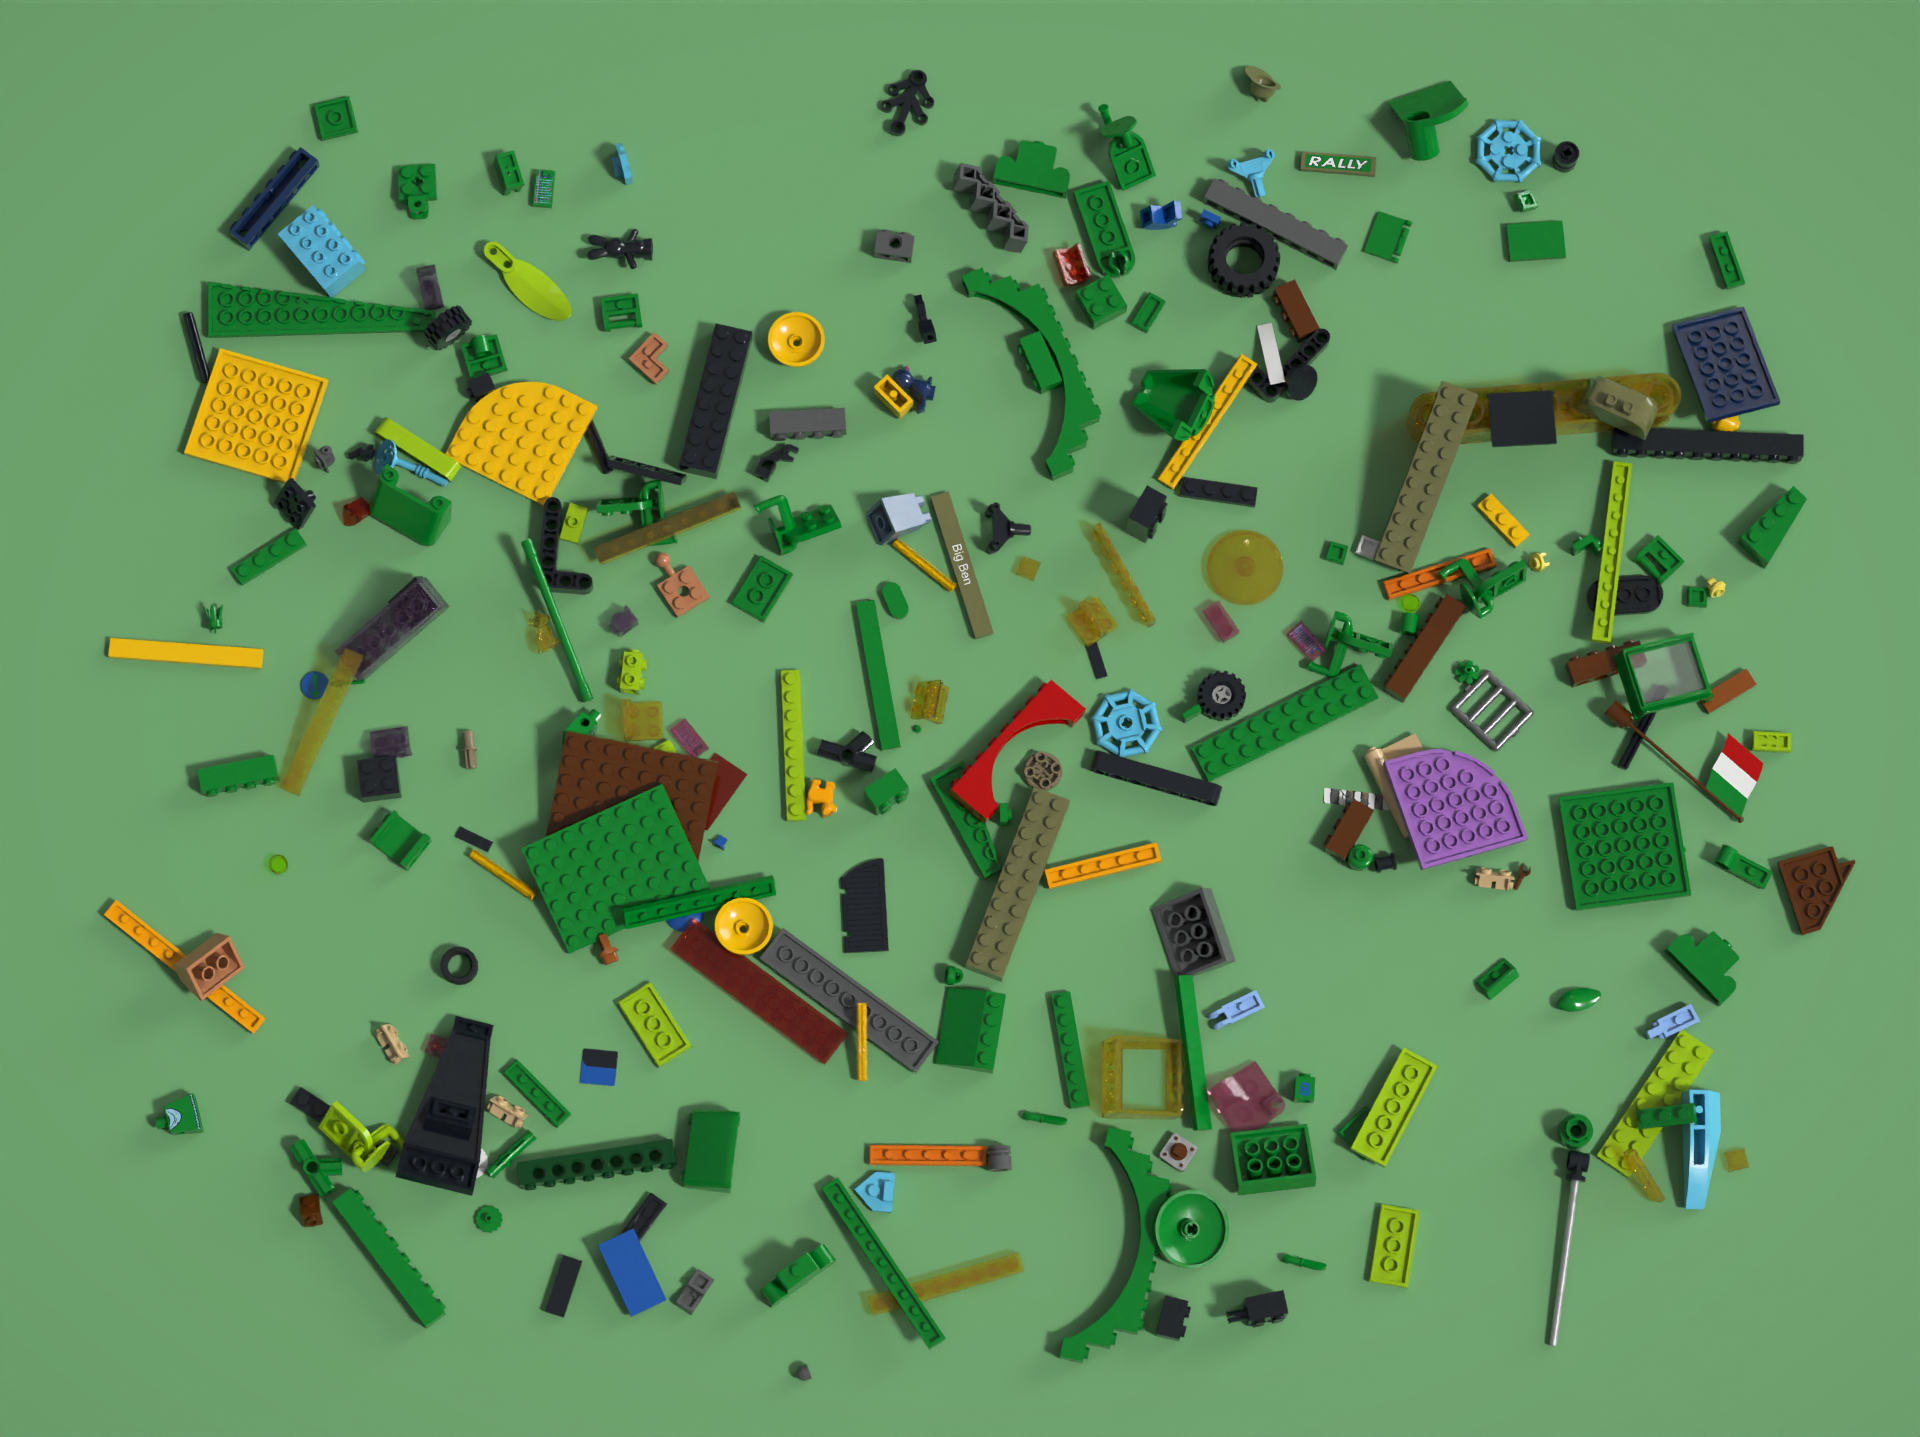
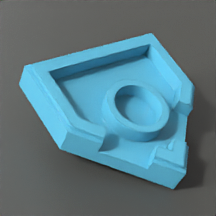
(621, 164)
(878, 1191)

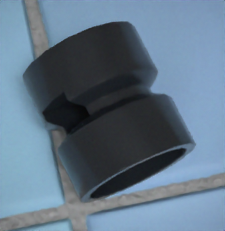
(1565, 156)

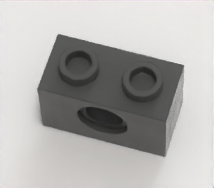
(885, 251)

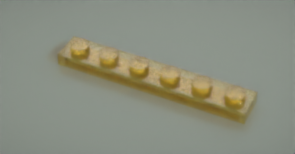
(1118, 567)

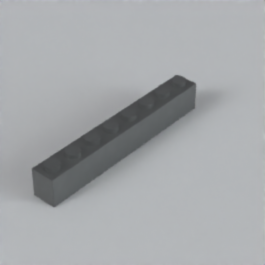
(1281, 225)

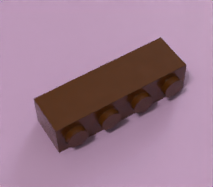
(1595, 664)

